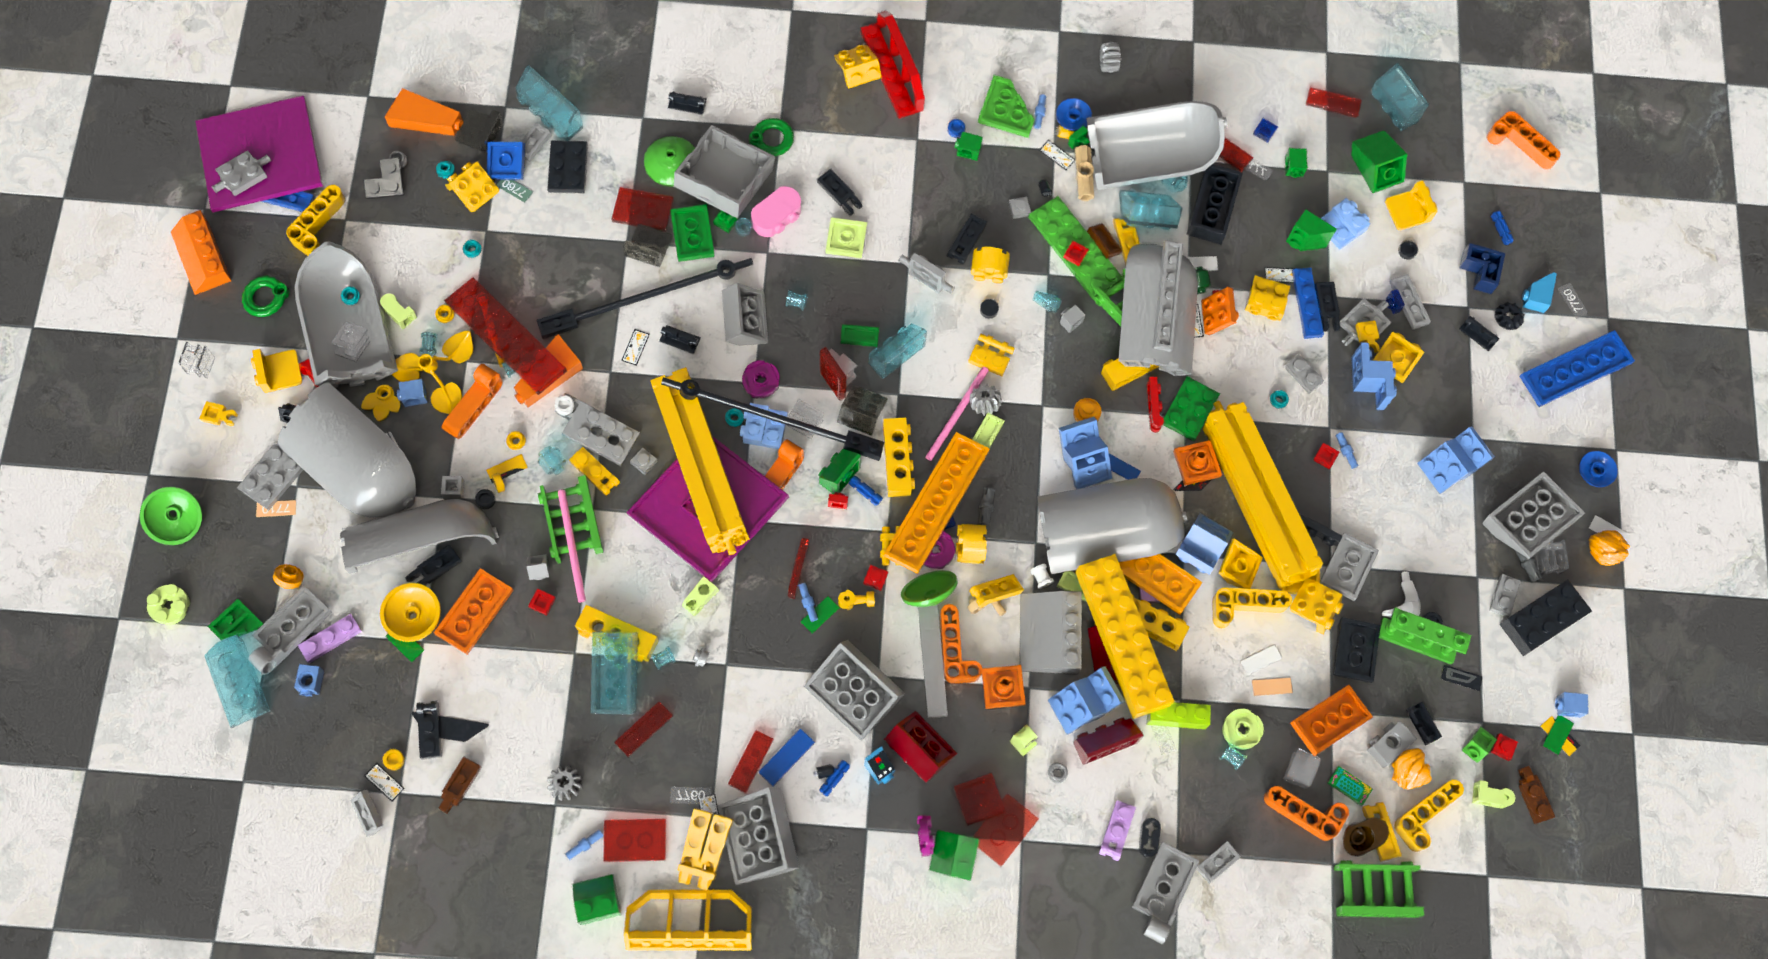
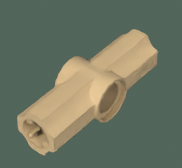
(1084, 164)

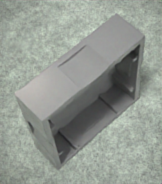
(724, 171)

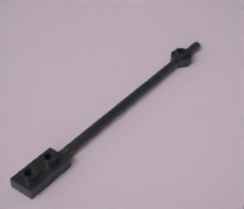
(567, 320)
(852, 441)

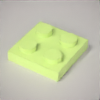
(846, 237)

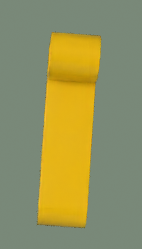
(330, 199)
(1252, 603)
(1430, 810)

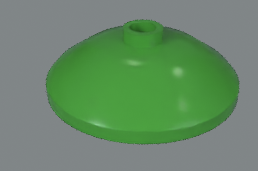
(663, 167)
(164, 527)
(929, 588)

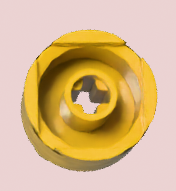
(990, 264)
(971, 543)

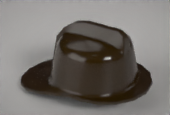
(1365, 836)

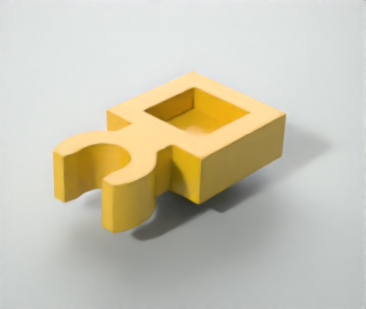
(1368, 333)
(215, 413)

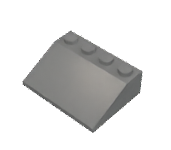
(1533, 516)
(1051, 632)
(854, 689)
(760, 836)

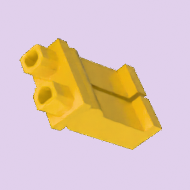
(693, 860)

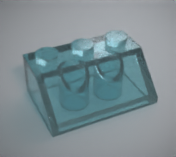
(1399, 97)
(1149, 210)
(897, 349)

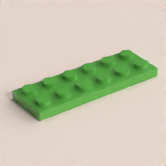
(1059, 230)

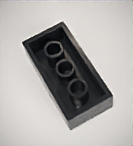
(1214, 204)
(1545, 617)

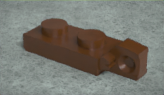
(459, 784)
(1534, 796)

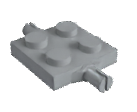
(241, 173)
(926, 272)
(1364, 312)

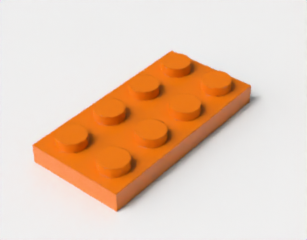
(473, 611)
(1331, 720)

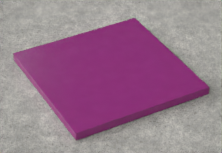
(270, 129)
(672, 518)

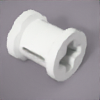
(1042, 576)

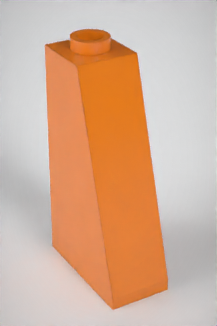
(422, 114)
(566, 357)

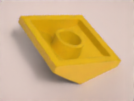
(1240, 565)

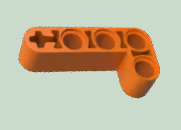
(1544, 154)
(473, 403)
(788, 461)
(955, 644)
(1303, 809)

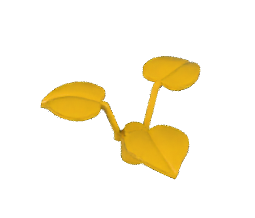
(458, 348)

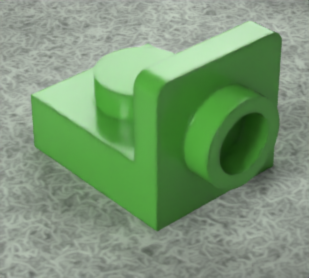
(1479, 745)

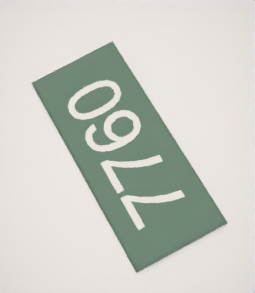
(515, 189)

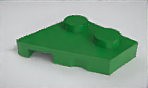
(235, 620)

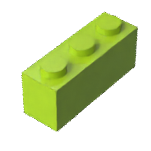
(1182, 715)

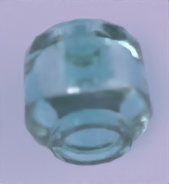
(1175, 184)
(551, 460)

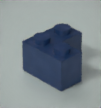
(1486, 264)

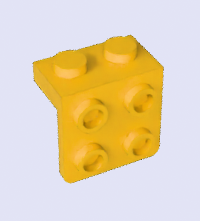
(858, 65)
(472, 186)
(1412, 207)
(276, 370)
(1317, 604)

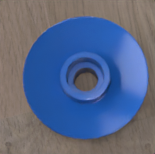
(1075, 108)
(1603, 464)

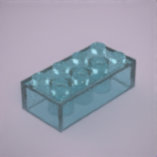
(614, 672)

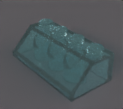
(548, 104)
(236, 681)

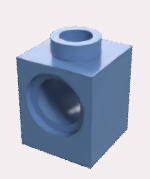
(412, 392)
(305, 672)
(1572, 704)

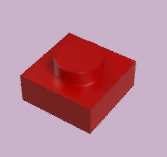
(1076, 253)
(1326, 456)
(838, 500)
(875, 577)
(542, 602)
(1504, 747)

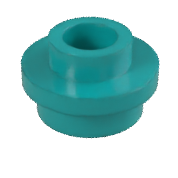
(445, 173)
(472, 244)
(346, 292)
(1279, 394)
(734, 412)

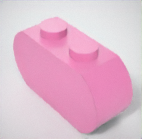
(776, 212)

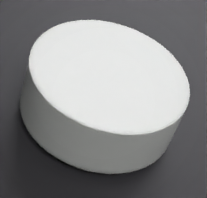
(564, 405)

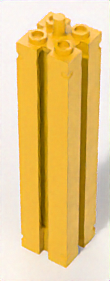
(701, 466)
(1261, 495)

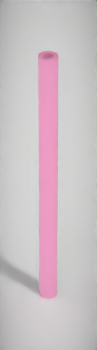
(955, 416)
(571, 546)

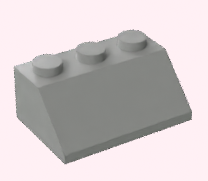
(744, 315)

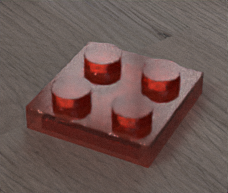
(979, 799)

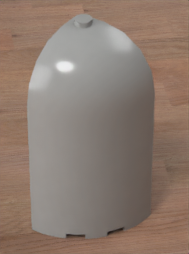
(1155, 143)
(1140, 308)
(323, 314)
(348, 455)
(1116, 518)
(413, 531)

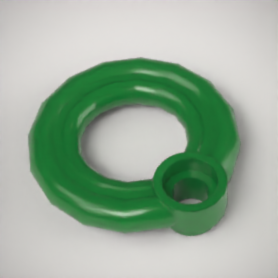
(761, 127)
(274, 306)

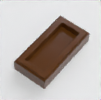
(1104, 240)

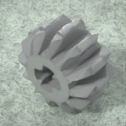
(1110, 57)
(985, 399)
(568, 788)

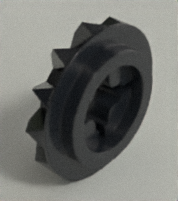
(1505, 321)

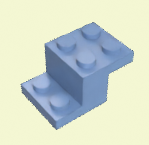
(1373, 376)
(1085, 453)
(1456, 460)
(1204, 544)
(1086, 700)

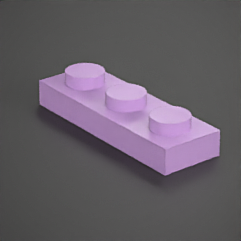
(329, 638)

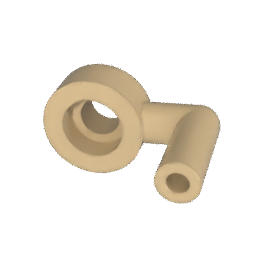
(974, 608)

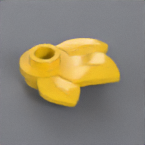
(381, 405)

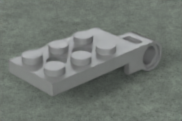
(585, 418)
(279, 643)
(1164, 906)

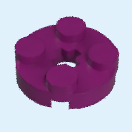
(758, 389)
(941, 559)
(925, 838)

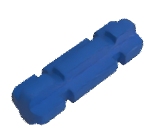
(1502, 228)
(865, 490)
(834, 778)

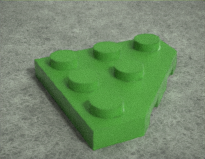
(1005, 109)

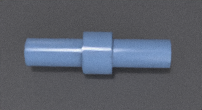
(1040, 111)
(1347, 450)
(808, 602)
(584, 844)

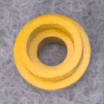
(444, 309)
(515, 435)

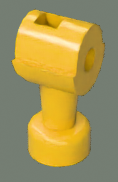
(848, 599)

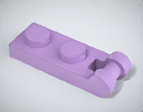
(1117, 830)

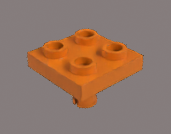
(1219, 311)
(1197, 462)
(1003, 687)

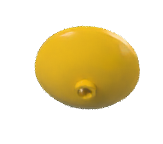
(404, 601)

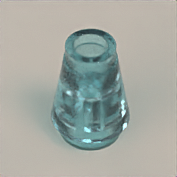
(1048, 301)

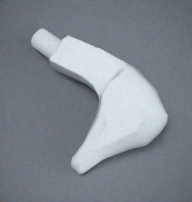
(1412, 602)

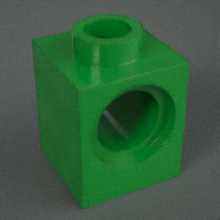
(969, 146)
(1296, 162)

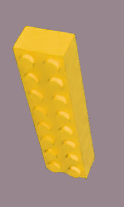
(1124, 636)

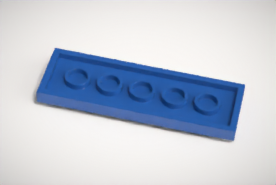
(1576, 368)

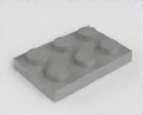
(270, 477)
(1349, 566)

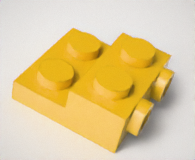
(1267, 298)
(1401, 353)

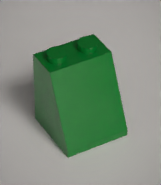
(1379, 161)
(954, 855)

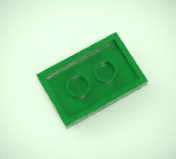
(692, 233)
(1190, 408)

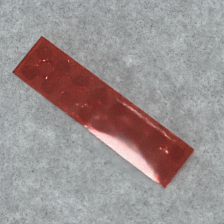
(506, 336)

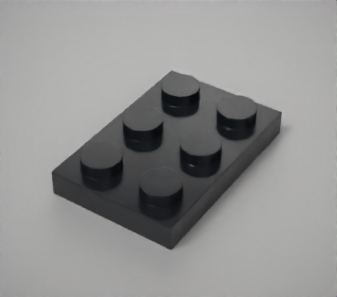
(567, 167)
(1356, 650)

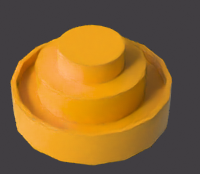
(1086, 409)
(288, 576)

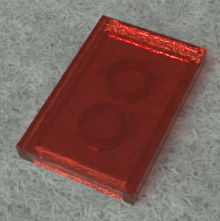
(642, 208)
(832, 374)
(1005, 831)
(634, 840)

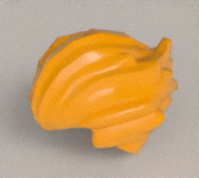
(1608, 547)
(1411, 769)

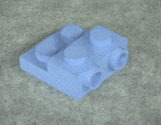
(1348, 221)
(761, 430)

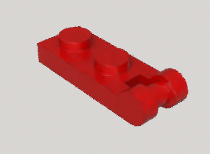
(1154, 404)

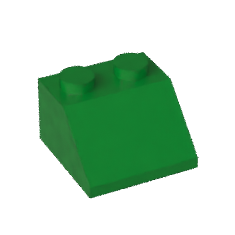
(1310, 233)
(840, 471)
(595, 899)

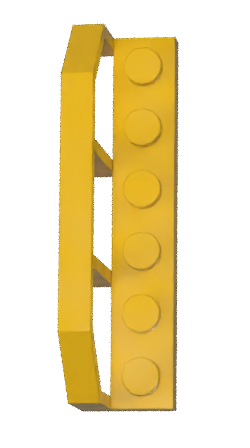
(687, 939)

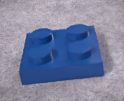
(505, 160)

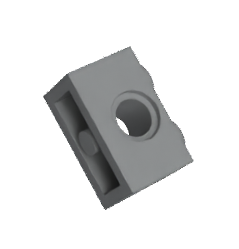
(1382, 751)

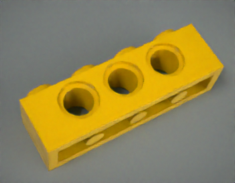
(892, 428)
(592, 616)
(1155, 631)

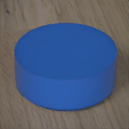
(955, 128)

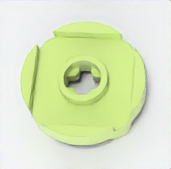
(178, 608)
(1249, 720)

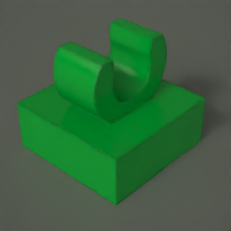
(1078, 138)
(725, 221)

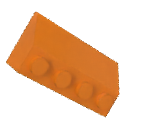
(199, 252)

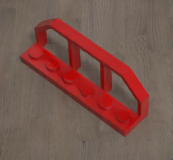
(889, 73)

